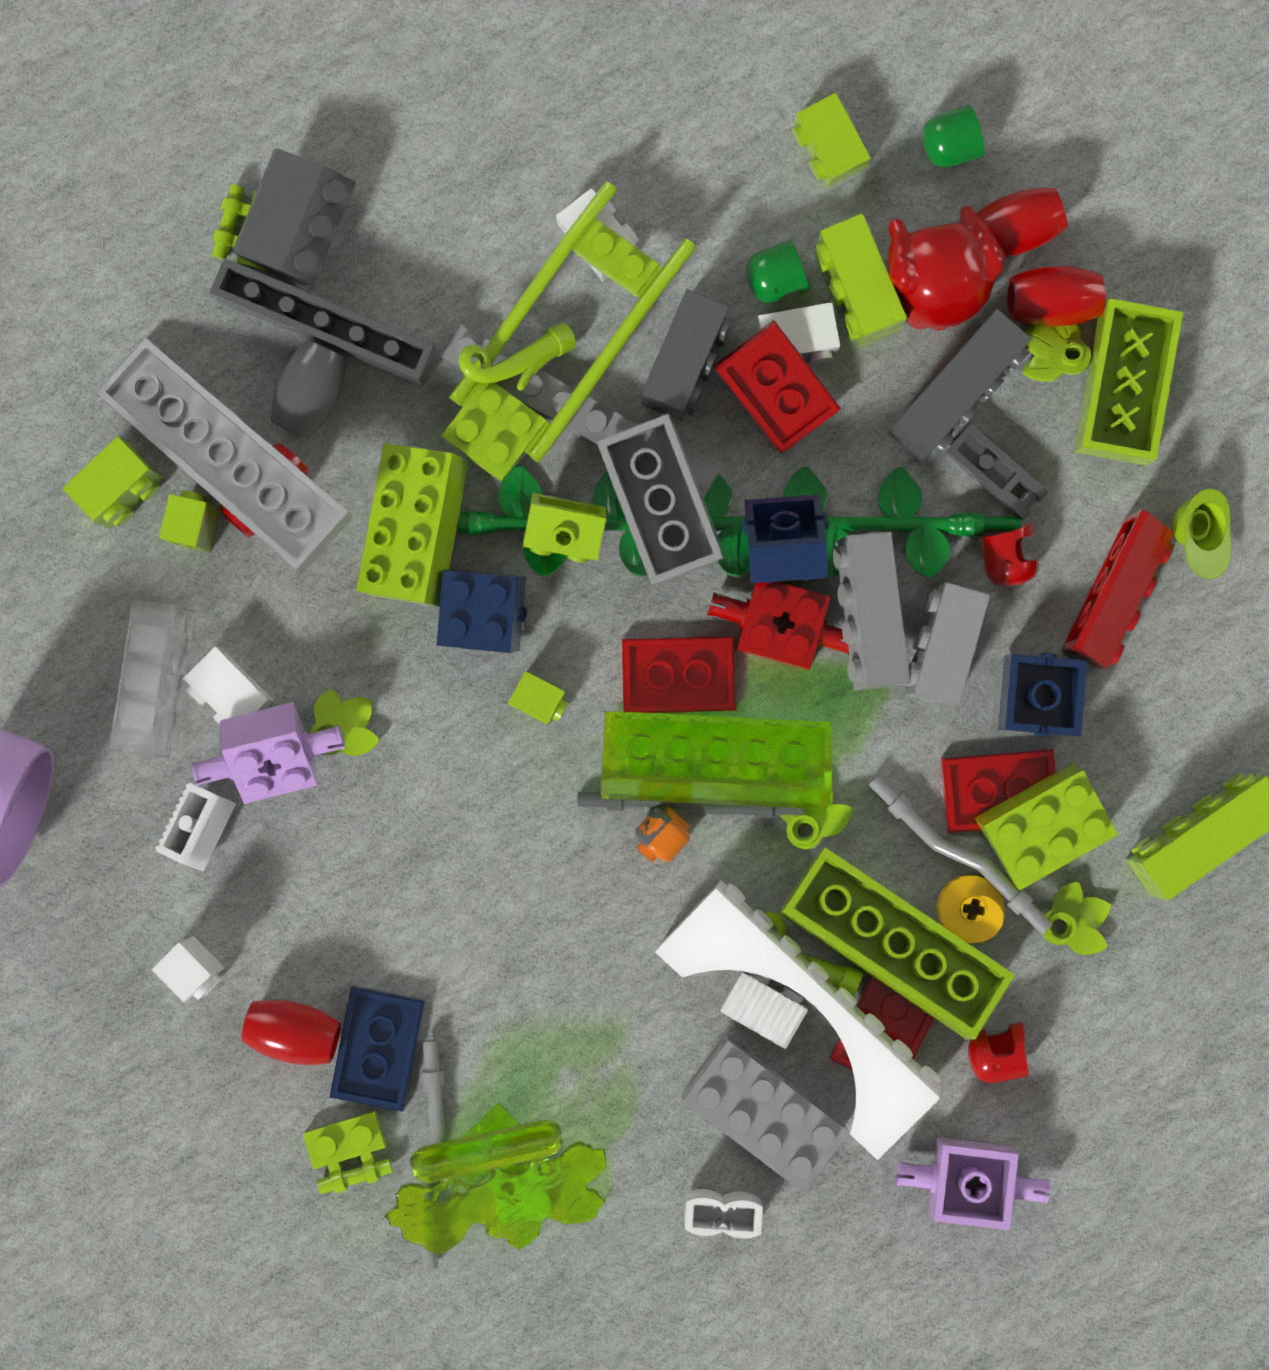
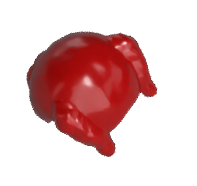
(944, 270)

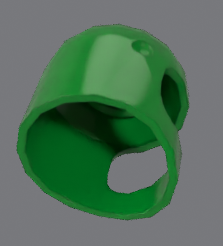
(953, 137)
(776, 272)

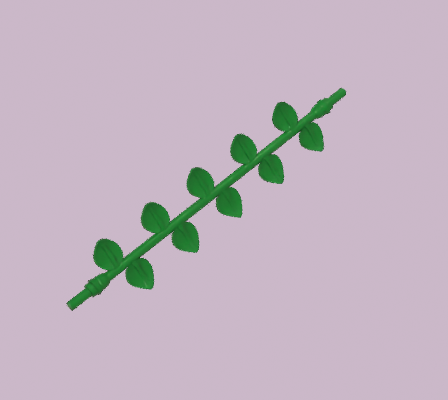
(897, 499)

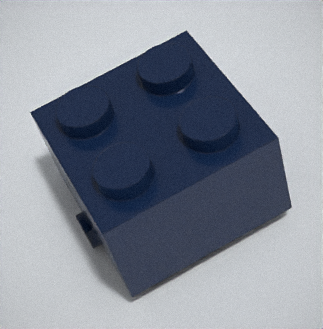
(786, 538)
(481, 611)
(1042, 695)

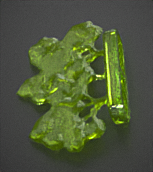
(511, 1200)

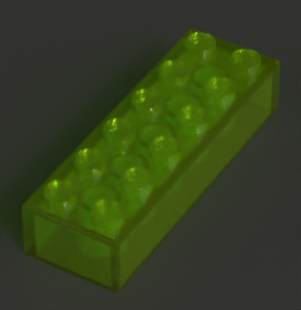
(717, 760)

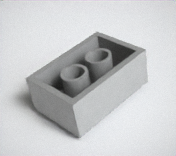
(946, 644)

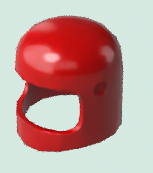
(1005, 560)
(1008, 1058)

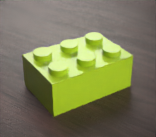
(859, 281)
(1046, 826)

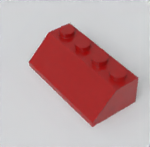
(1118, 590)

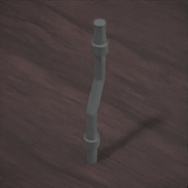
(593, 799)

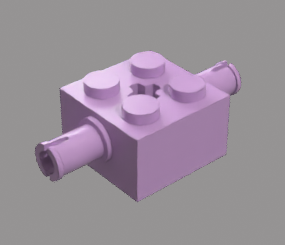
(268, 753)
(988, 1202)

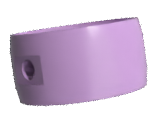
(24, 791)

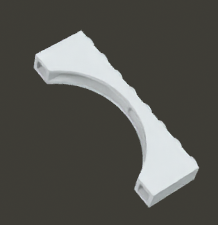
(732, 936)

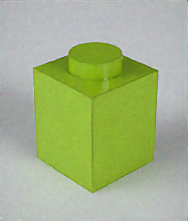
(538, 699)

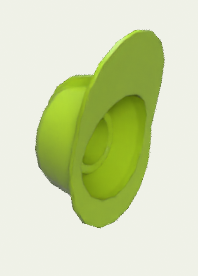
(1204, 531)

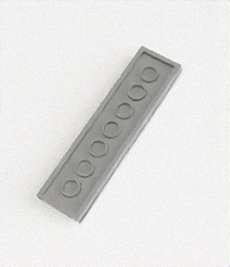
(225, 456)

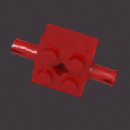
(761, 637)

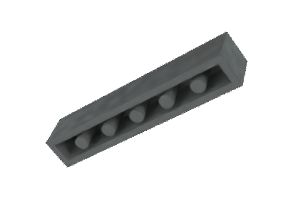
(323, 322)

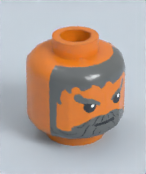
(662, 835)

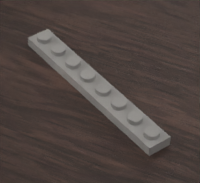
(548, 395)

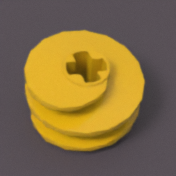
(979, 926)

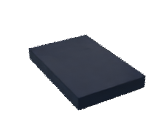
(377, 1048)

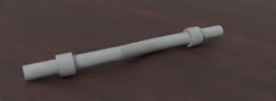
(1018, 900)
(432, 1080)

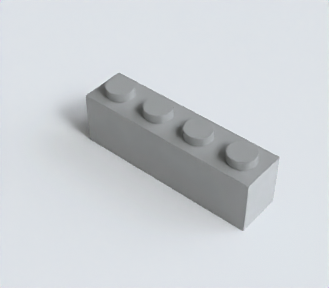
(871, 611)

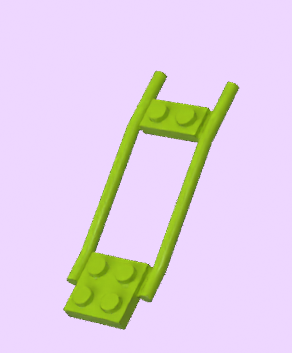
(499, 428)

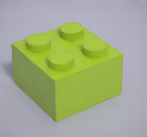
(114, 483)

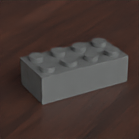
(967, 378)

